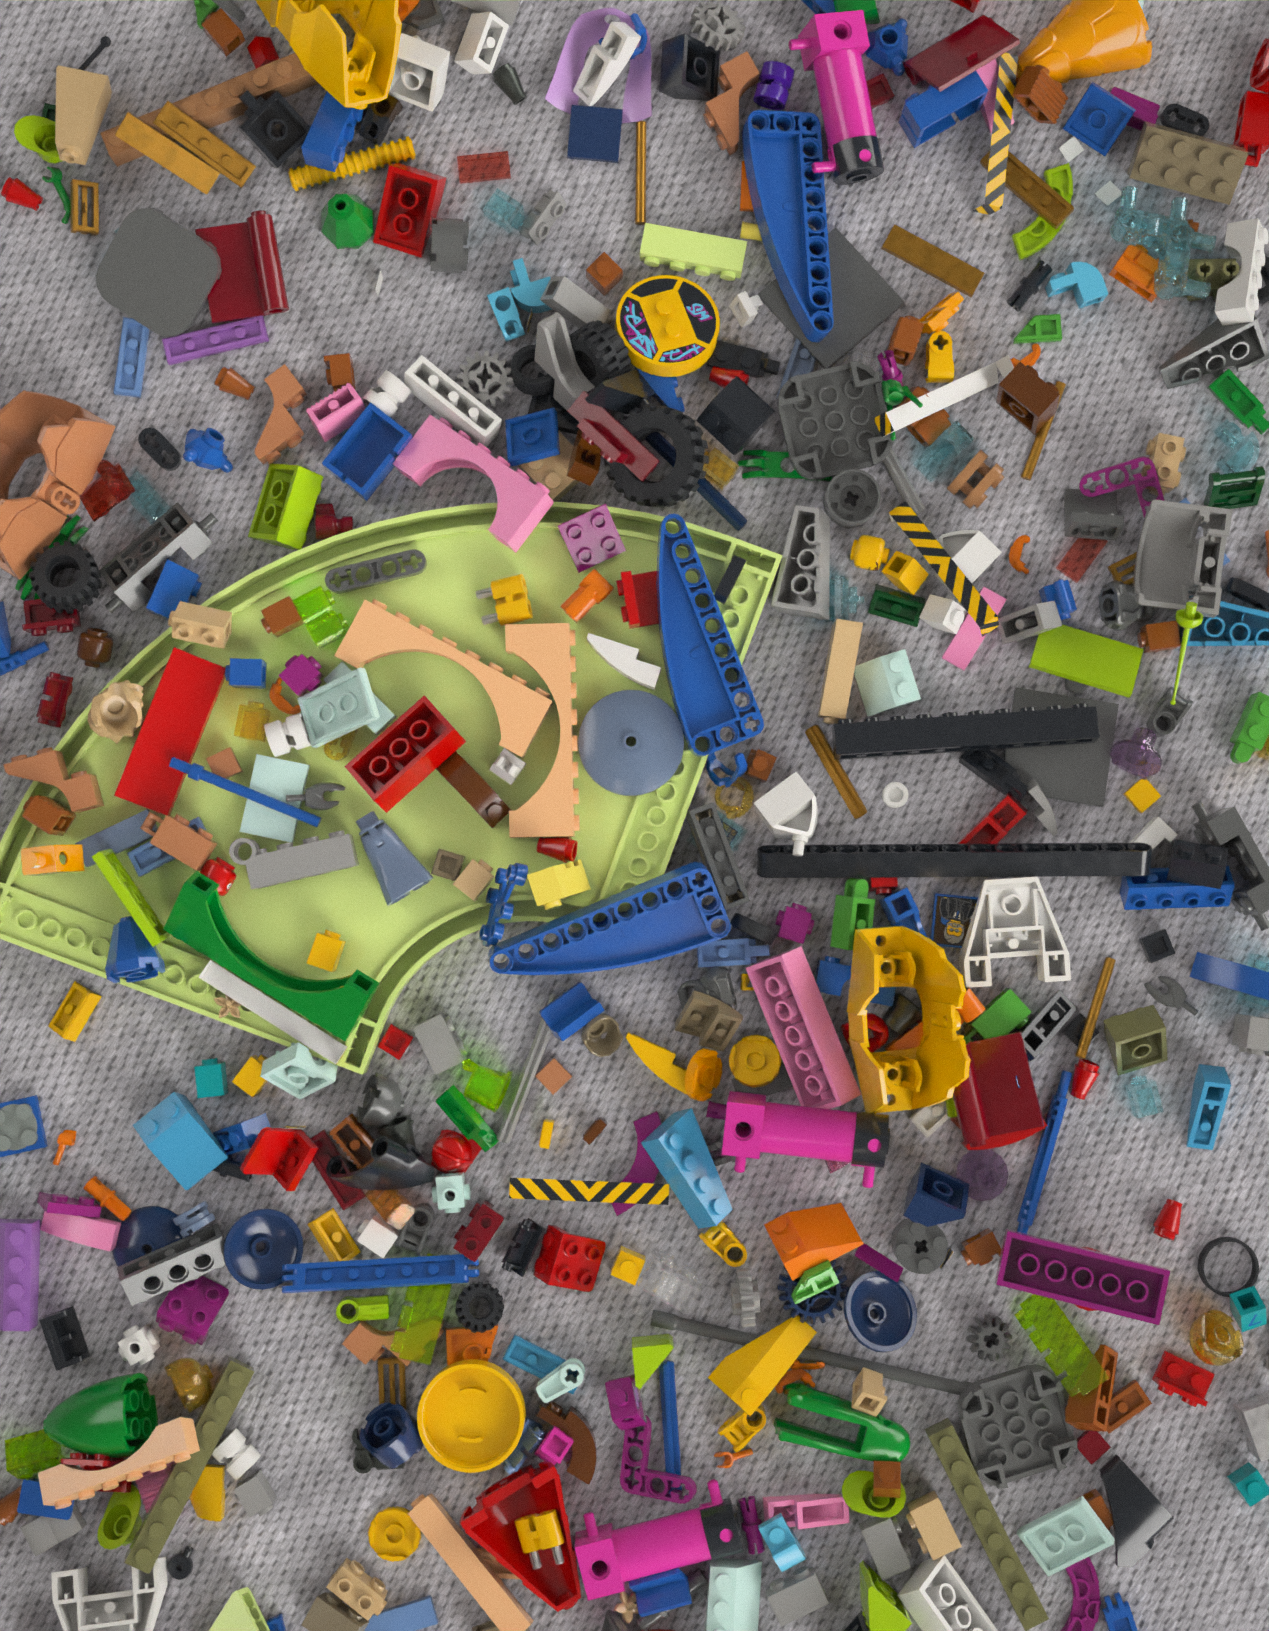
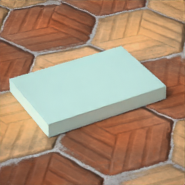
(338, 707)
(275, 779)
(1065, 1536)

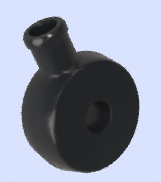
(181, 1559)

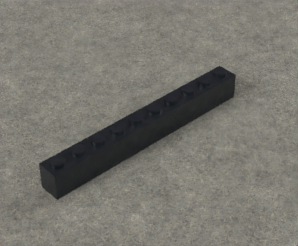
(965, 732)

